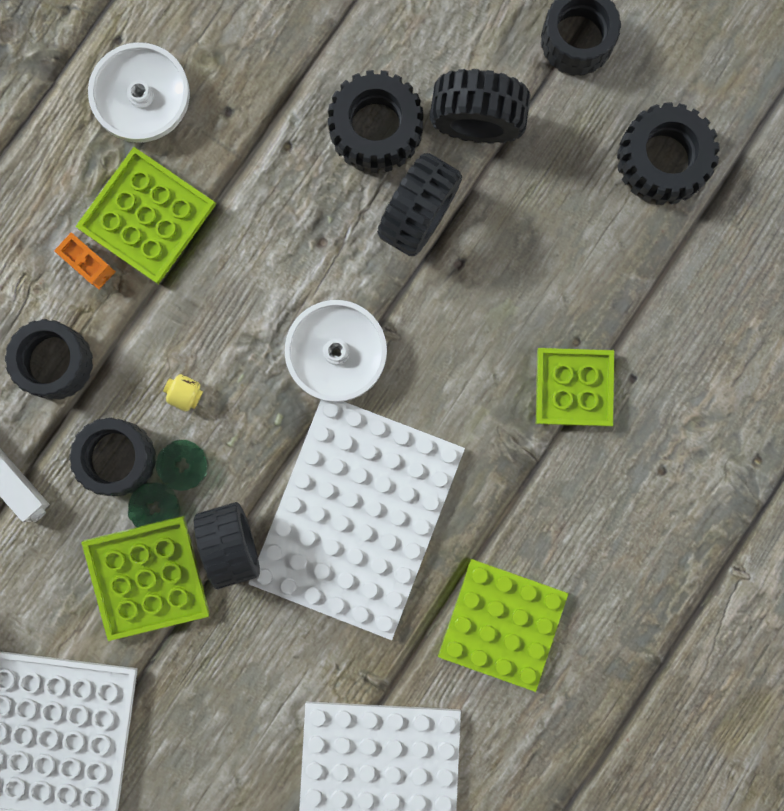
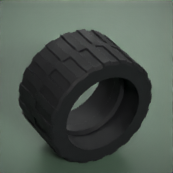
(573, 59)
(22, 346)
(83, 449)
(226, 545)

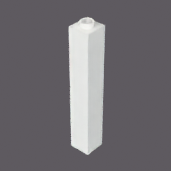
(19, 492)

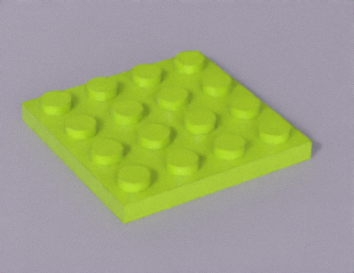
(145, 215)
(145, 578)
(503, 625)

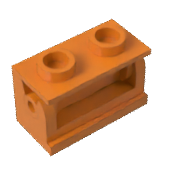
(84, 261)

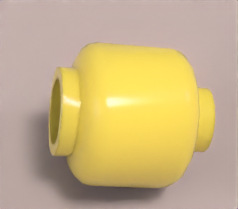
(183, 392)

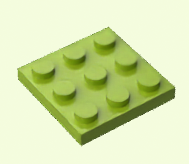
(575, 387)

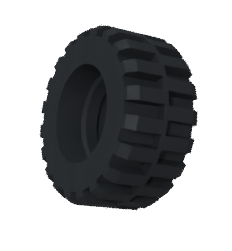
(375, 90)
(480, 106)
(689, 131)
(419, 204)

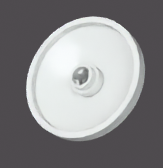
(134, 72)
(332, 327)

